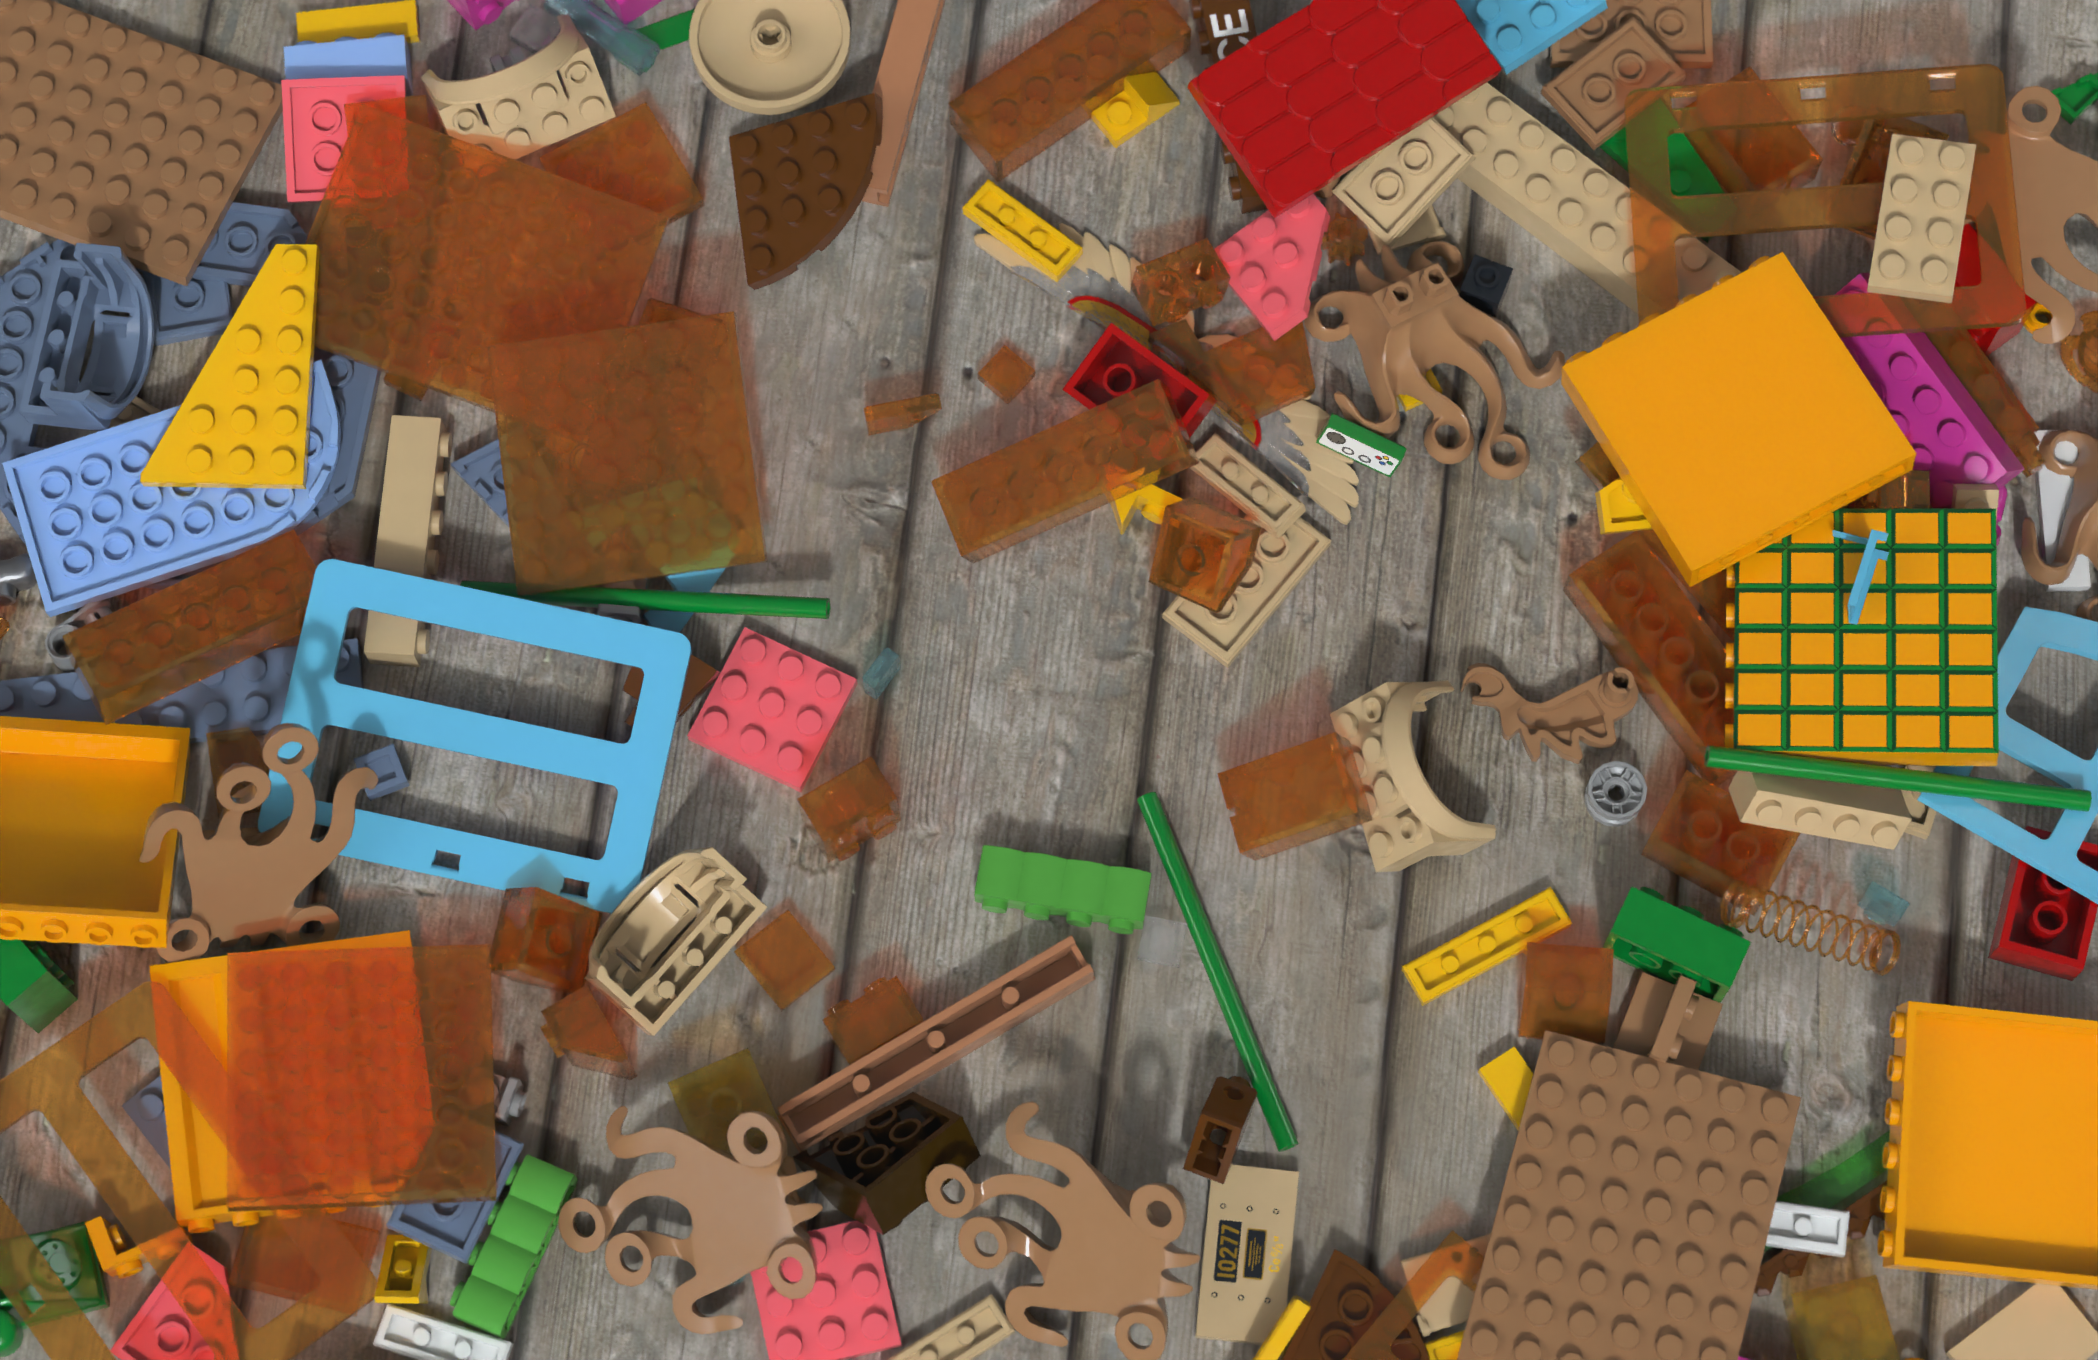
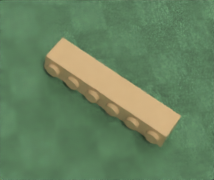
(408, 530)

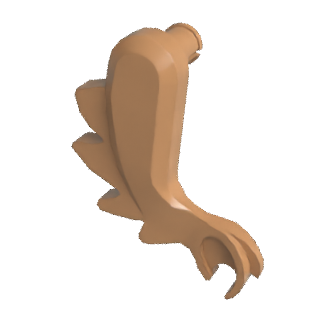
(1560, 722)

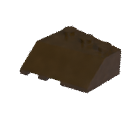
(884, 1166)

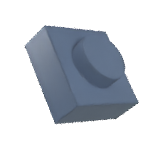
(389, 770)

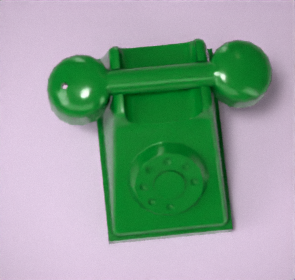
(75, 1264)

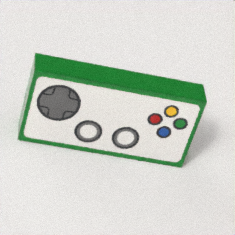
(1361, 445)

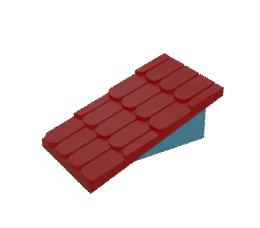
(1338, 88)

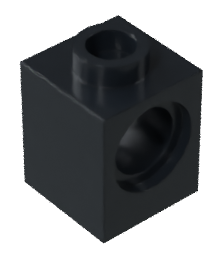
(1486, 284)

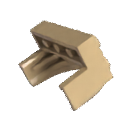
(526, 101)
(1404, 809)
(651, 920)

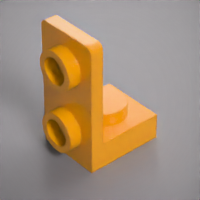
(109, 1242)

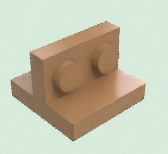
(1668, 1022)

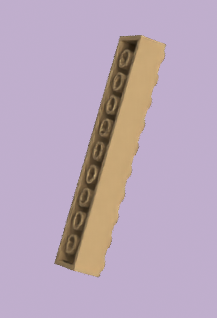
(1562, 196)

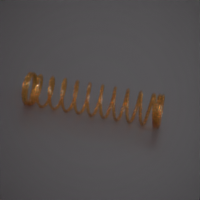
(1747, 907)

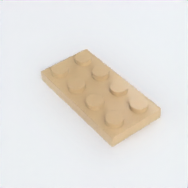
(1921, 218)

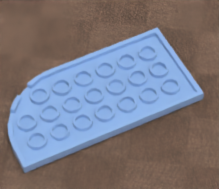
(106, 534)

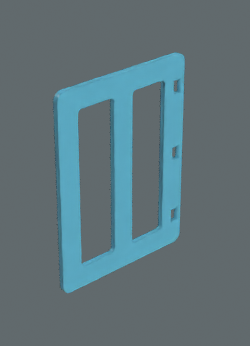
(632, 767)

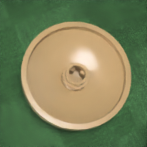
(770, 52)

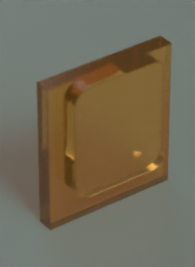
(784, 960)

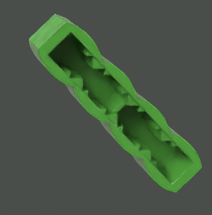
(1062, 887)
(514, 1247)

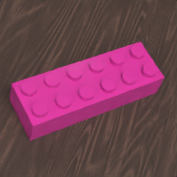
(1932, 410)

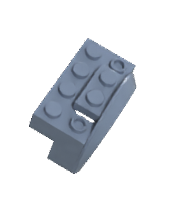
(120, 347)

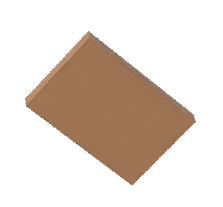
(1595, 86)

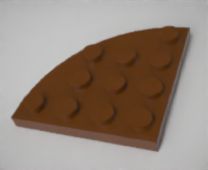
(802, 183)
(1342, 1312)

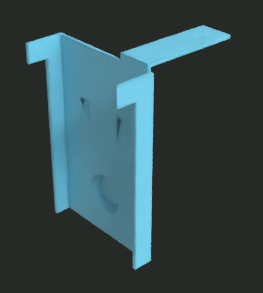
(1866, 570)

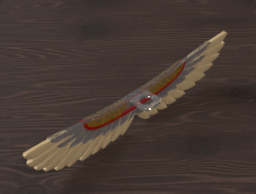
(1102, 293)

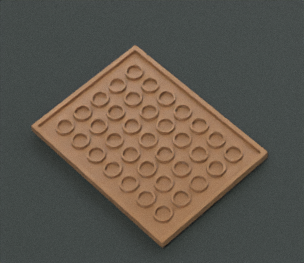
(122, 135)
(1630, 1211)

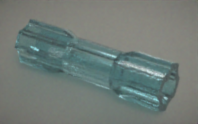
(625, 43)

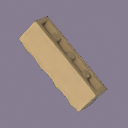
(1821, 808)

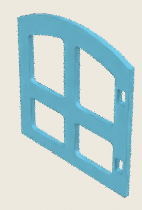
(2059, 852)

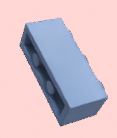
(350, 57)

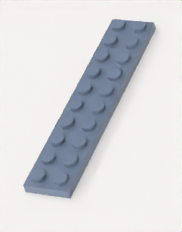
(234, 698)

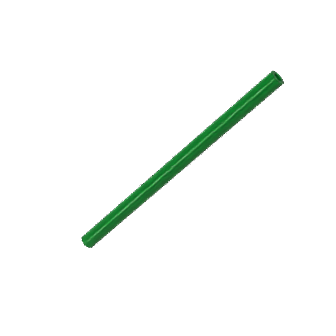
(671, 600)
(1897, 778)
(1217, 972)

